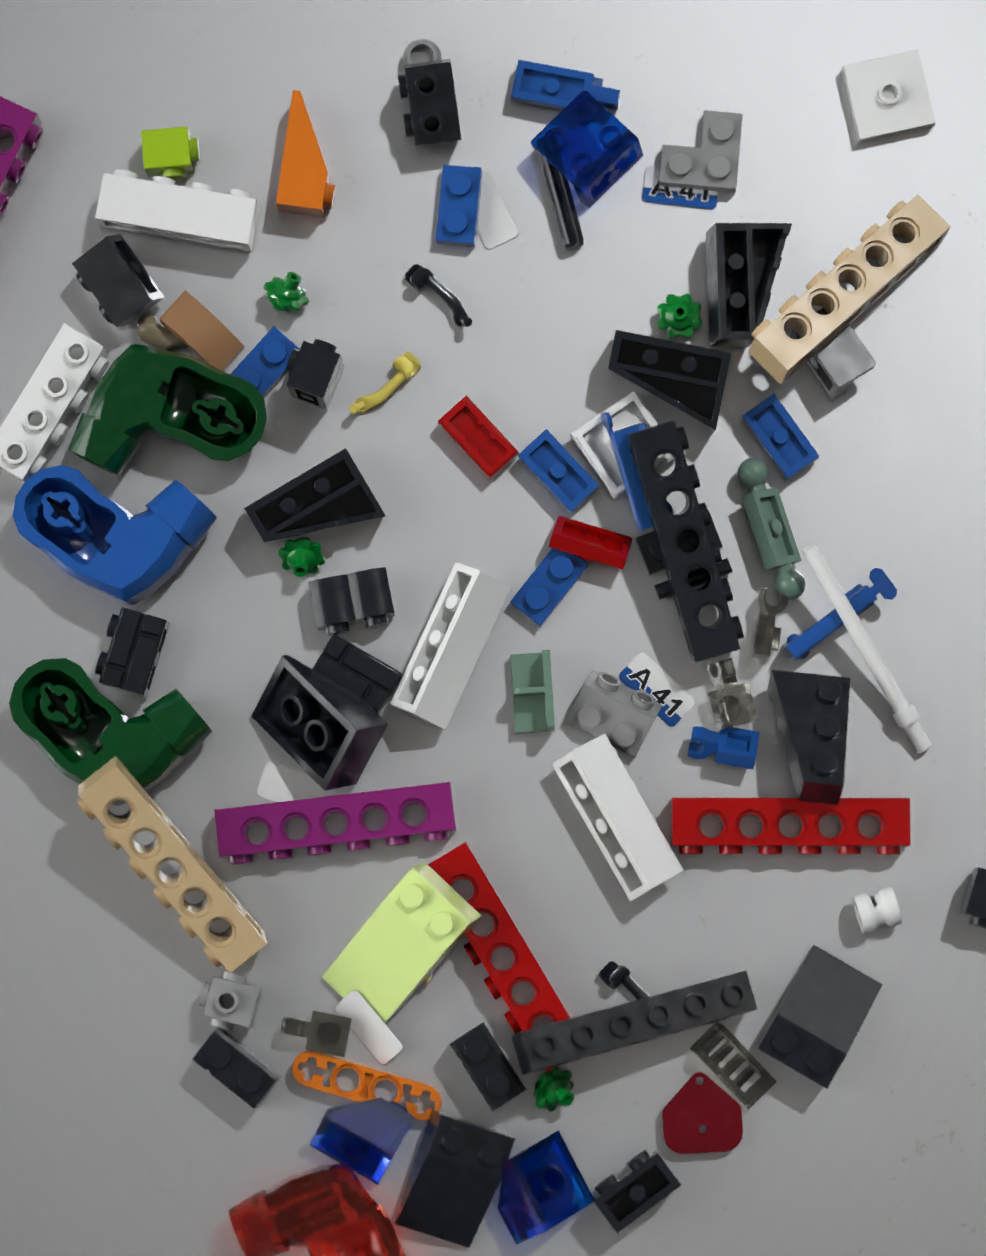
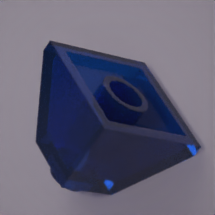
(363, 1135)
(541, 1188)

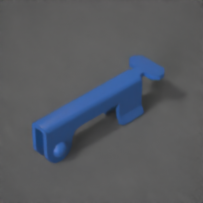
(628, 471)
(859, 597)

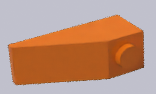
(303, 174)

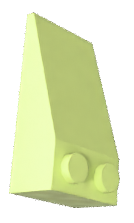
(402, 941)

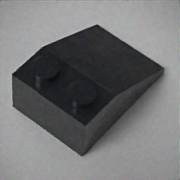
(319, 723)
(819, 1016)
(453, 1178)

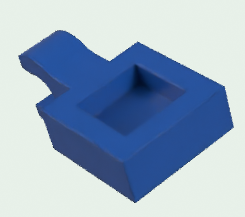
(731, 745)

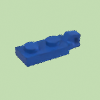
(558, 86)

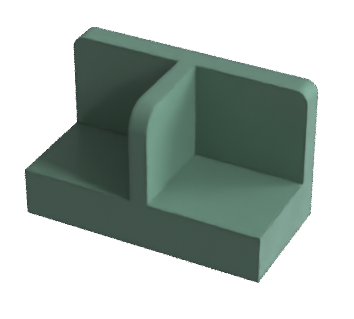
(532, 692)

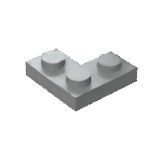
(712, 165)

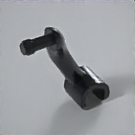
(419, 277)
(615, 975)

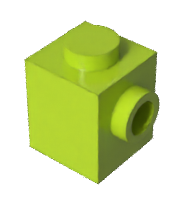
(169, 152)

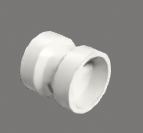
(877, 910)

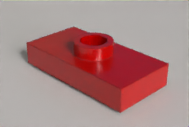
(478, 437)
(590, 542)

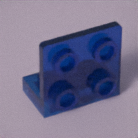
(588, 147)

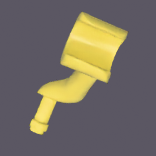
(406, 366)

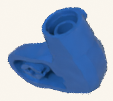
(102, 540)

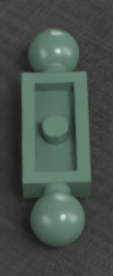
(771, 528)

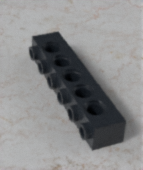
(645, 447)
(633, 1022)

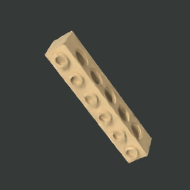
(783, 355)
(116, 783)

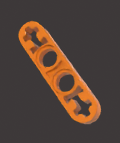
(368, 1079)

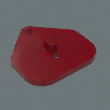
(699, 1106)

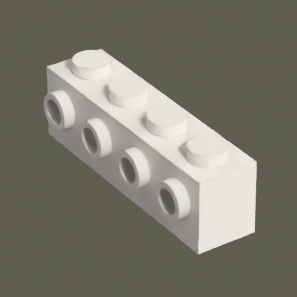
(177, 211)
(48, 402)
(452, 647)
(617, 817)

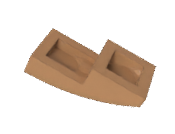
(201, 331)

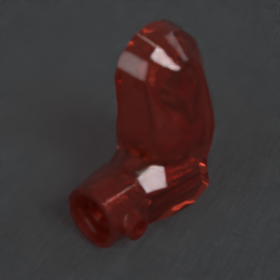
(316, 1210)

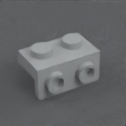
(614, 710)

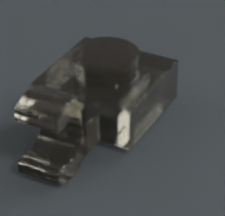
(766, 635)
(731, 702)
(324, 1034)

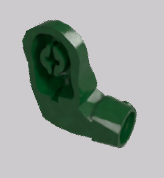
(172, 398)
(85, 730)

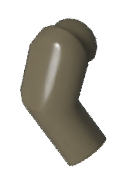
(157, 335)

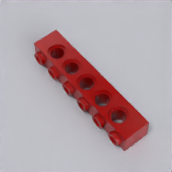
(890, 813)
(462, 865)

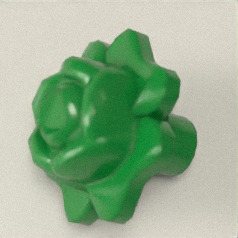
(286, 293)
(679, 315)
(301, 556)
(554, 1089)

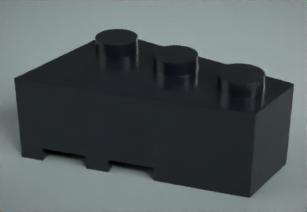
(740, 278)
(674, 371)
(316, 500)
(814, 731)

